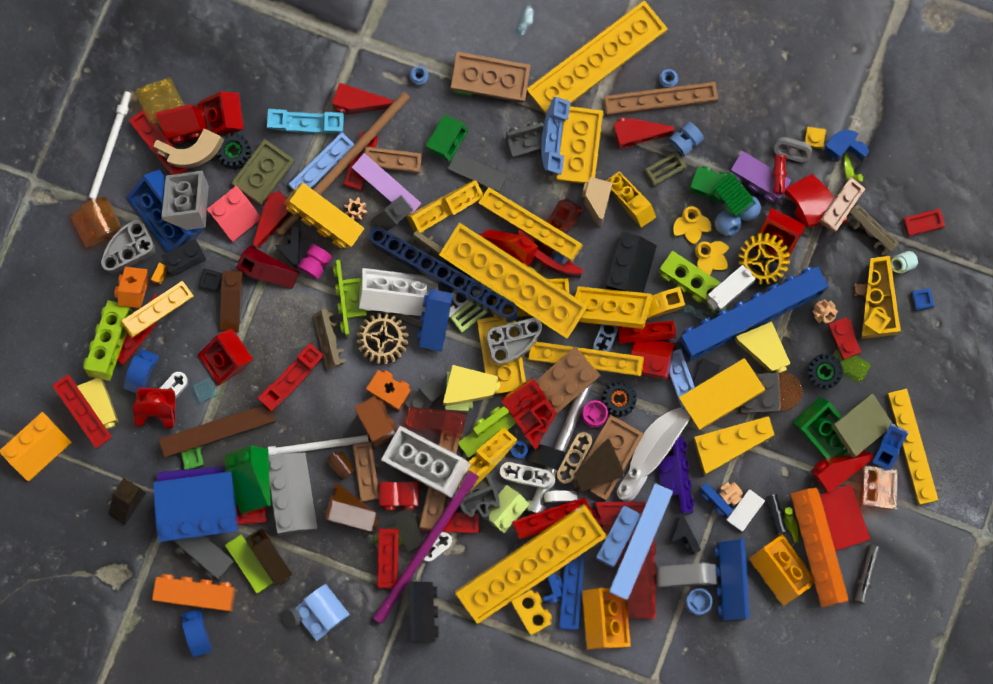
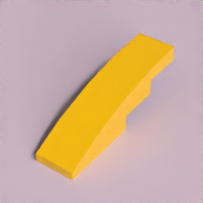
(490, 454)

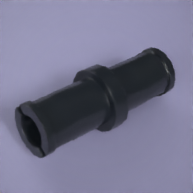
(776, 514)

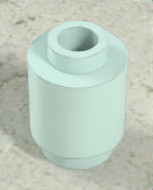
(904, 262)

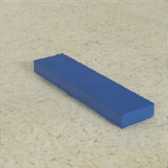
(572, 593)

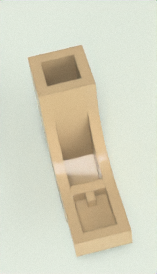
(194, 156)

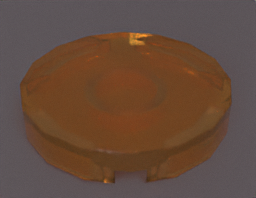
(790, 391)

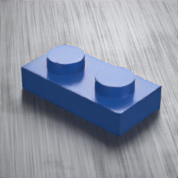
(721, 506)

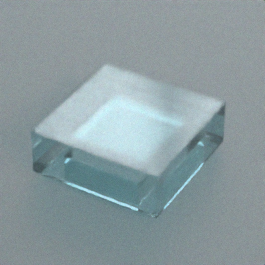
(205, 390)

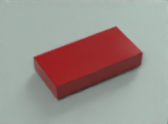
(923, 222)

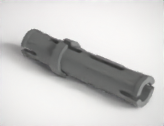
(873, 551)

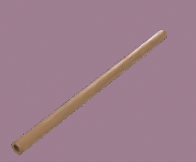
(349, 156)

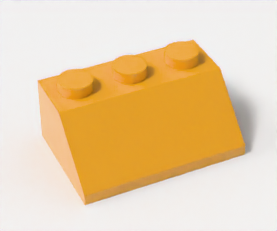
(35, 446)
(782, 570)
(605, 619)

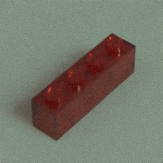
(640, 599)

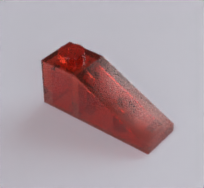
(562, 218)
(436, 421)

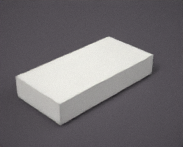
(745, 510)

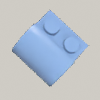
(321, 612)

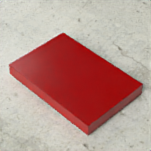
(844, 518)

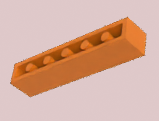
(819, 547)

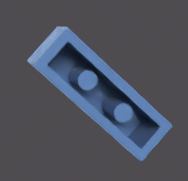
(618, 536)

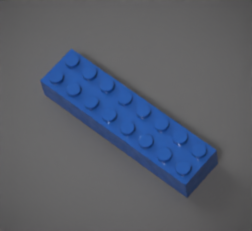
(752, 314)

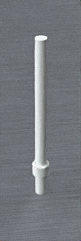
(121, 111)
(272, 450)

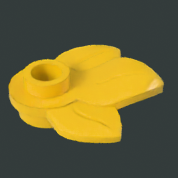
(692, 227)
(714, 258)

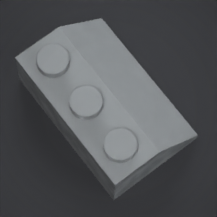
(186, 200)

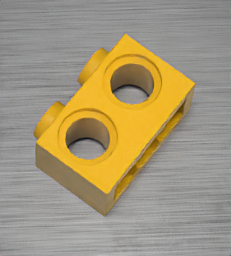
(527, 614)

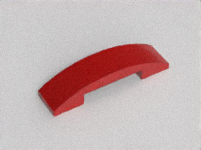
(568, 269)
(291, 378)

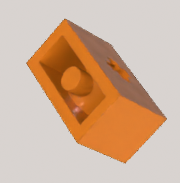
(132, 287)
(394, 399)

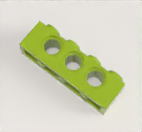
(692, 272)
(104, 367)

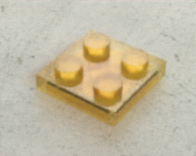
(158, 97)

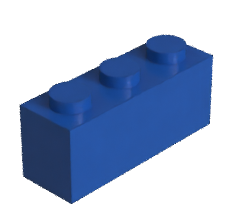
(435, 319)

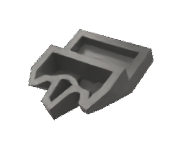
(481, 498)

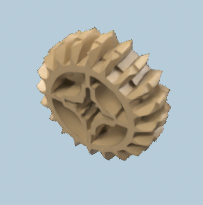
(390, 339)

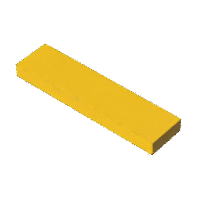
(157, 309)

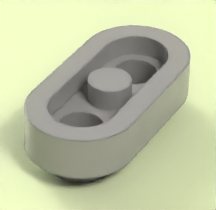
(792, 149)

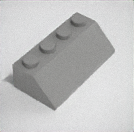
(291, 493)

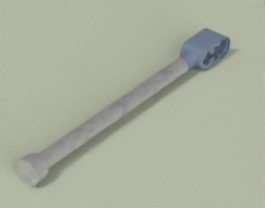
(536, 505)

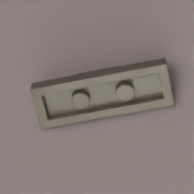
(873, 229)
(430, 247)
(327, 339)

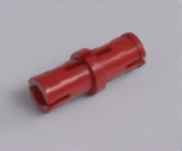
(779, 174)

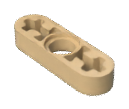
(576, 442)

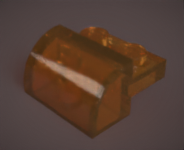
(95, 221)
(878, 487)

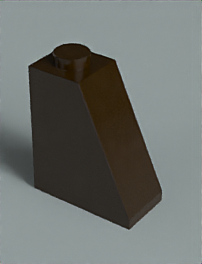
(599, 469)
(125, 500)
(269, 557)

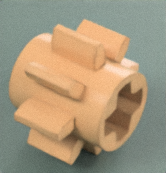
(359, 206)
(825, 311)
(731, 493)

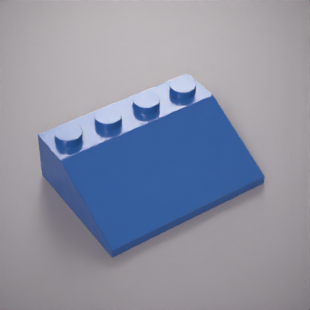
(195, 506)

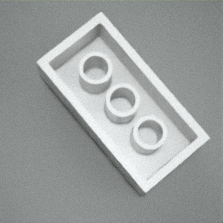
(426, 461)

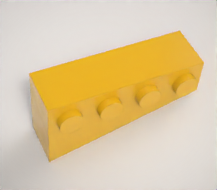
(881, 296)
(729, 443)

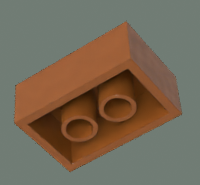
(374, 420)

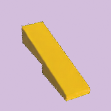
(443, 207)

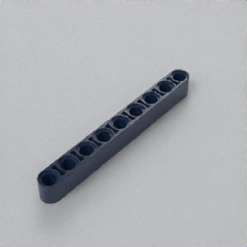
(448, 281)

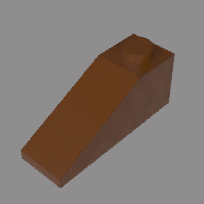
(231, 300)

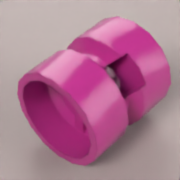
(315, 261)
(594, 414)

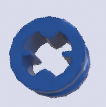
(518, 455)

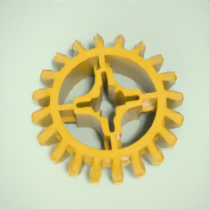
(764, 266)

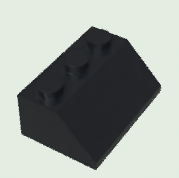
(631, 263)
(423, 612)

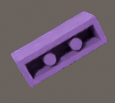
(757, 176)

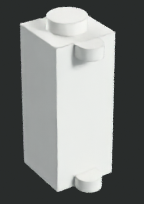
(730, 288)

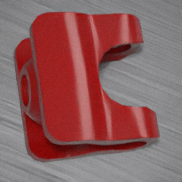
(155, 403)

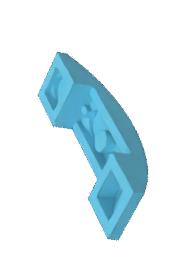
(305, 122)

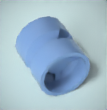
(692, 137)
(698, 602)

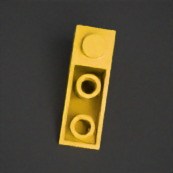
(631, 200)
(666, 303)

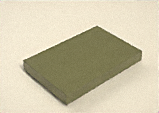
(263, 172)
(862, 425)

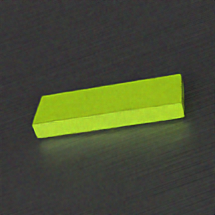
(249, 564)

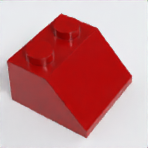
(222, 113)
(182, 123)
(784, 228)
(225, 356)
(657, 358)

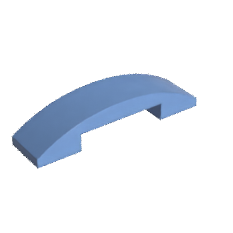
(551, 135)

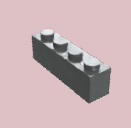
(206, 554)

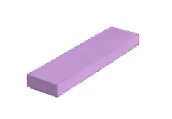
(383, 181)

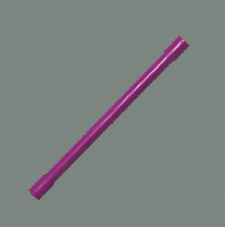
(386, 607)

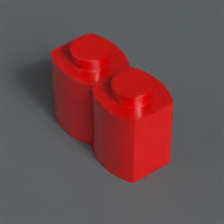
(398, 495)

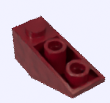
(266, 268)

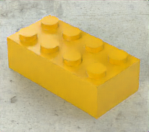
(323, 216)

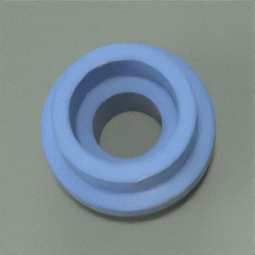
(416, 70)
(671, 73)

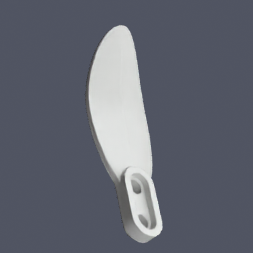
(652, 450)

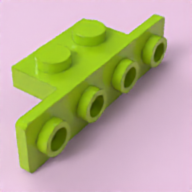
(349, 294)
(486, 430)

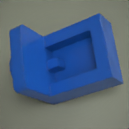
(555, 585)

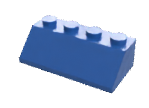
(148, 202)
(732, 579)

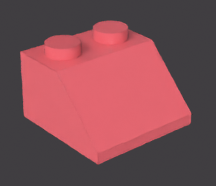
(234, 214)

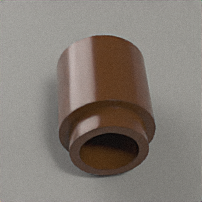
(340, 465)

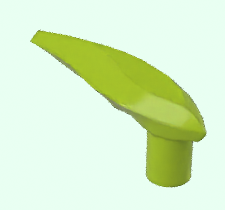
(848, 169)
(791, 523)

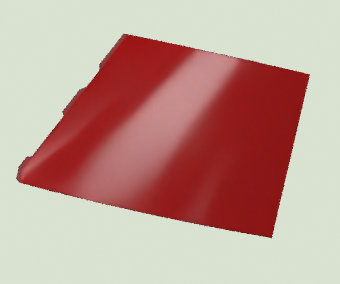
(811, 200)
(530, 410)

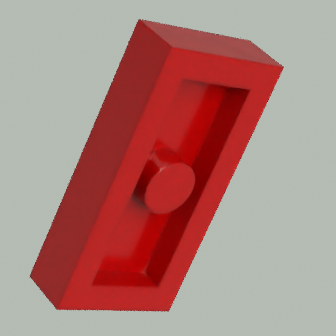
(844, 338)

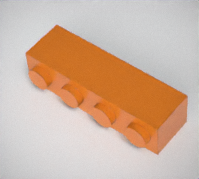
(194, 593)

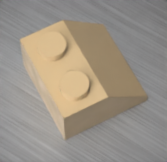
(596, 198)

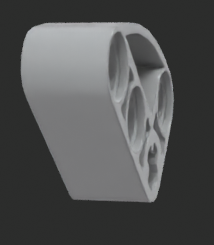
(124, 242)
(513, 347)
(686, 575)

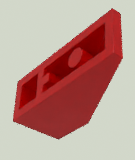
(354, 100)
(636, 131)
(271, 218)
(513, 244)
(836, 470)

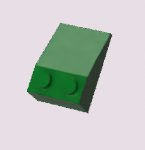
(817, 429)
(250, 477)

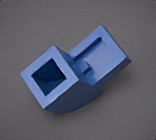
(844, 141)
(140, 370)
(889, 446)
(196, 633)

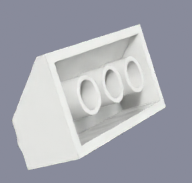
(394, 291)

